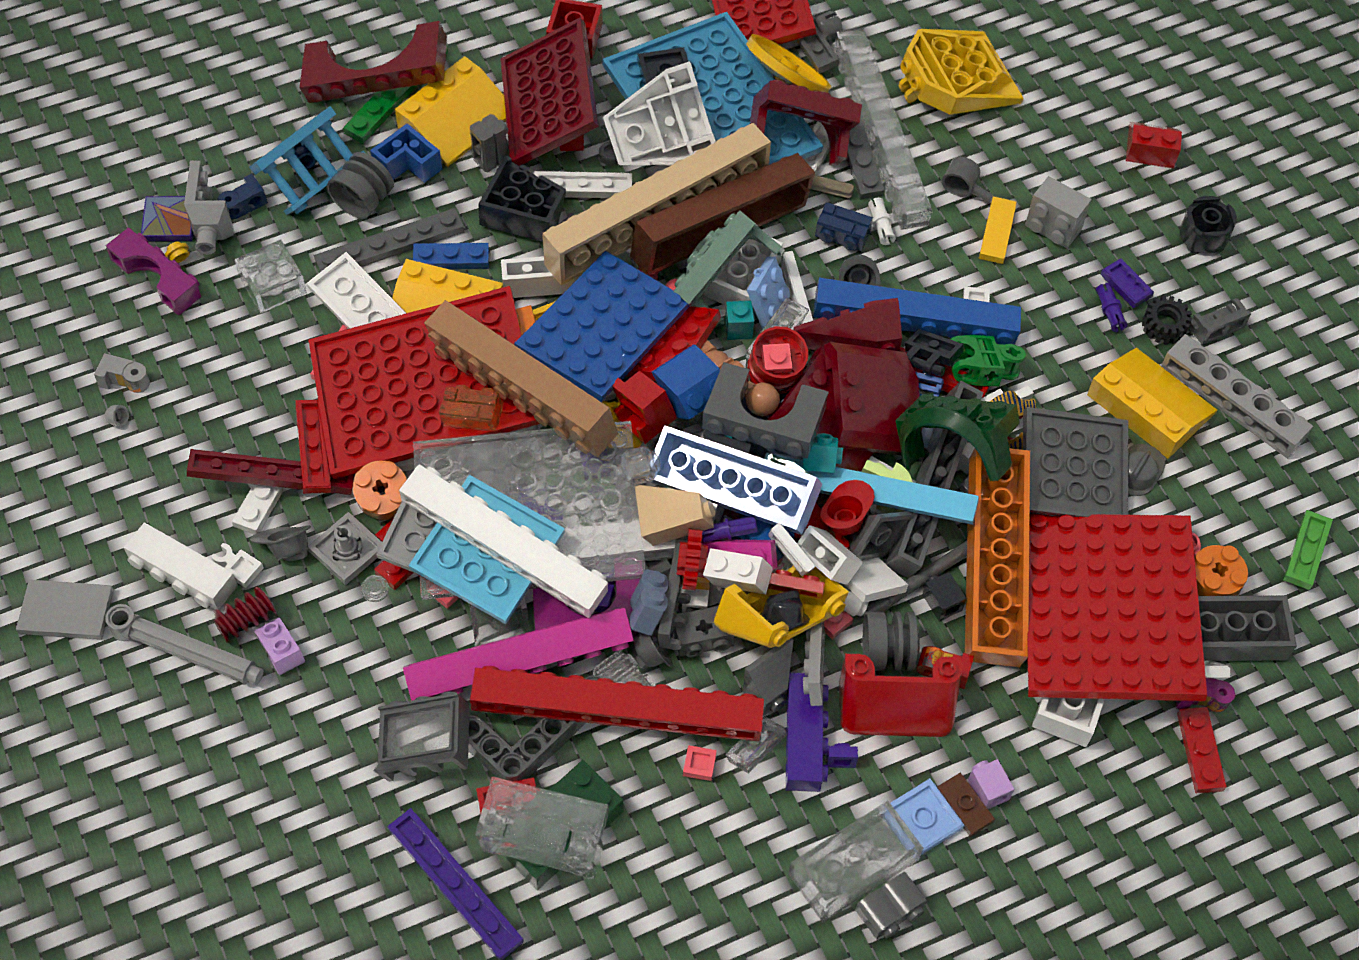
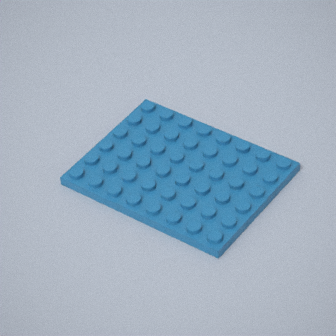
(726, 81)

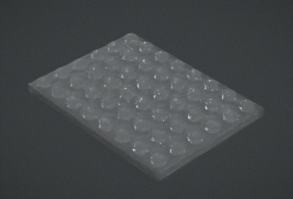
(556, 482)

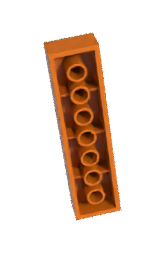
(998, 563)

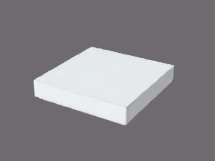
(875, 581)

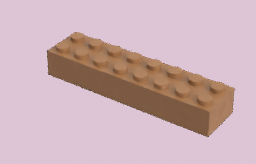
(522, 379)

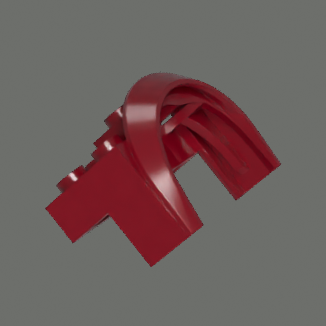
(835, 114)

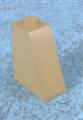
(671, 513)

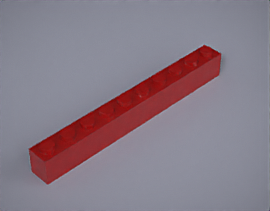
(617, 703)

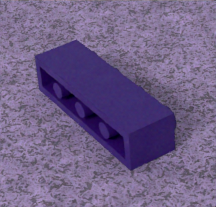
(805, 738)

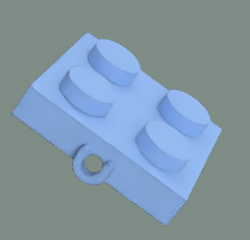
(767, 290)

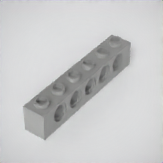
(1236, 396)

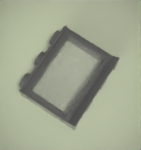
(423, 734)

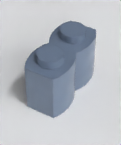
(648, 602)

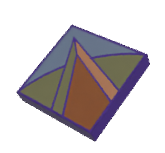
(166, 219)

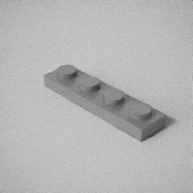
(815, 664)

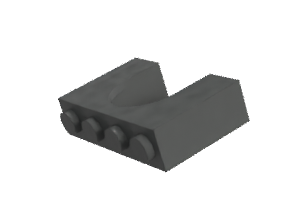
(788, 434)

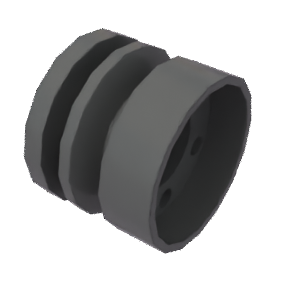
(360, 185)
(891, 640)

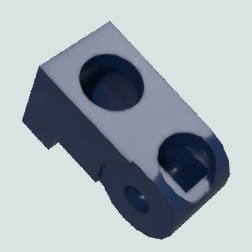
(244, 198)

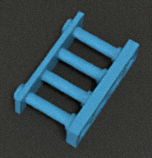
(286, 151)

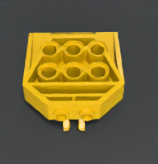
(956, 72)

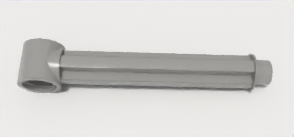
(180, 645)

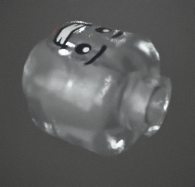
(639, 465)

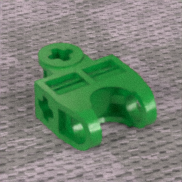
(987, 361)

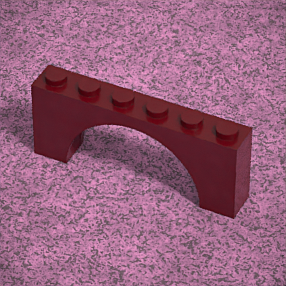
(416, 65)

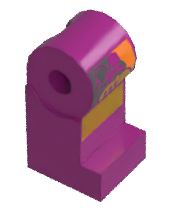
(1219, 696)

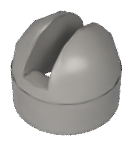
(117, 415)

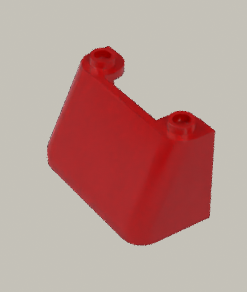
(898, 703)

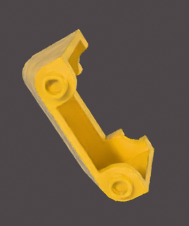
(741, 617)

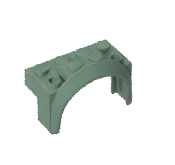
(715, 253)

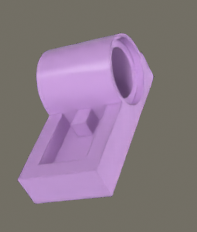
(280, 646)

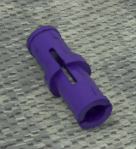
(1111, 307)

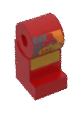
(930, 654)

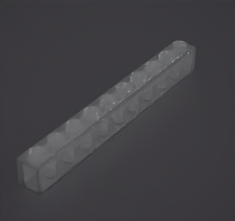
(883, 129)

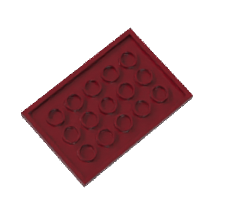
(548, 92)

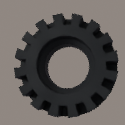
(1168, 308)

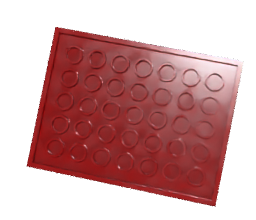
(387, 383)
(1114, 608)

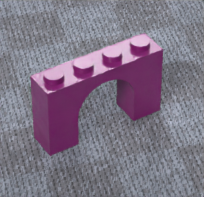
(552, 611)

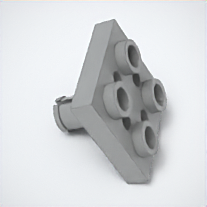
(346, 549)

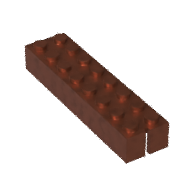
(760, 195)

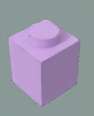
(990, 783)

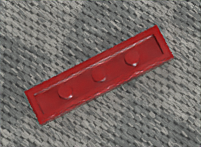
(312, 448)

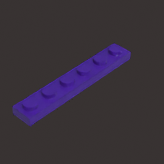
(455, 884)

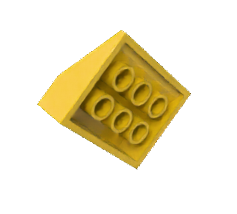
(448, 108)
(428, 285)
(1151, 400)

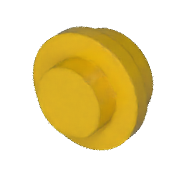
(177, 251)

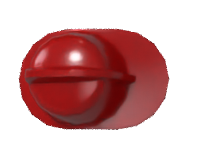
(847, 507)

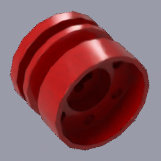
(799, 356)

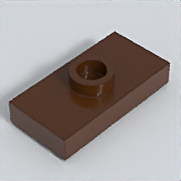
(966, 804)

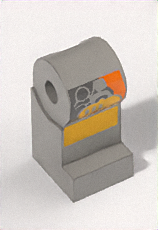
(122, 373)

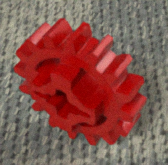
(692, 559)

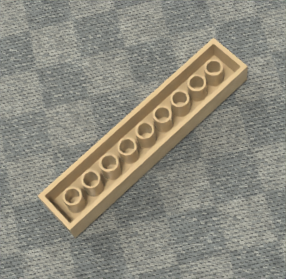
(611, 224)

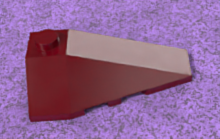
(872, 326)

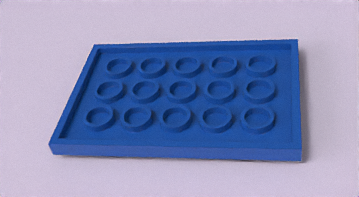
(603, 325)

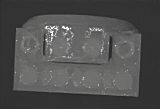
(541, 826)

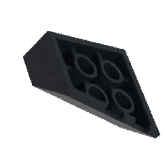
(521, 201)

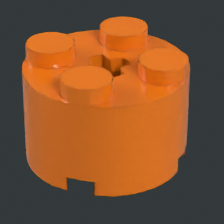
(366, 487)
(1220, 571)

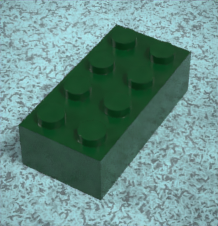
(580, 783)

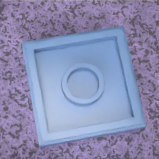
(927, 815)

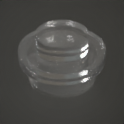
(375, 588)

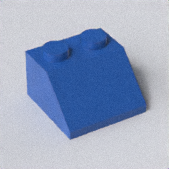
(688, 381)

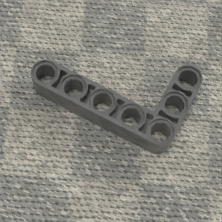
(517, 755)

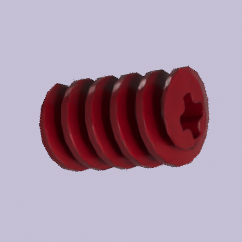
(243, 613)

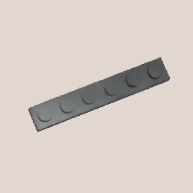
(396, 240)

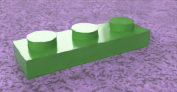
(1308, 550)

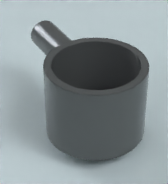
(962, 178)

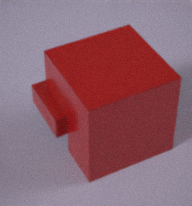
(644, 405)

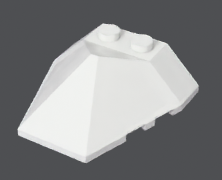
(660, 121)

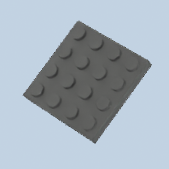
(1076, 463)

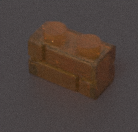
(471, 408)

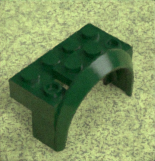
(978, 421)

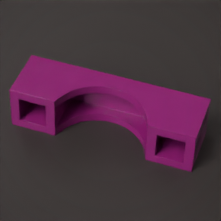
(134, 253)

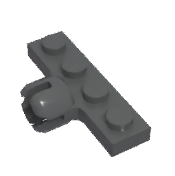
(817, 46)

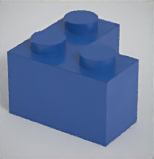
(408, 151)

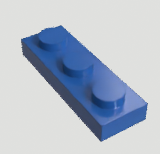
(453, 255)

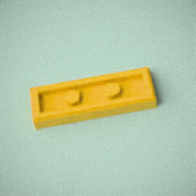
(997, 230)

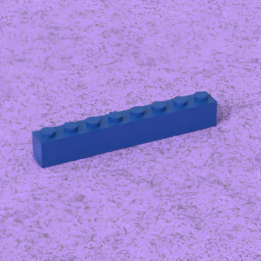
(923, 311)

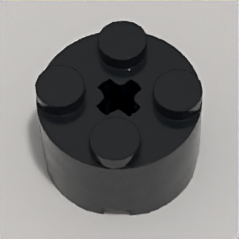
(1207, 225)

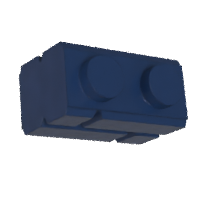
(843, 227)

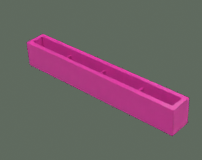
(523, 651)

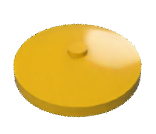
(786, 65)

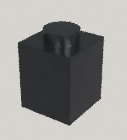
(943, 596)

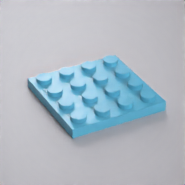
(471, 572)

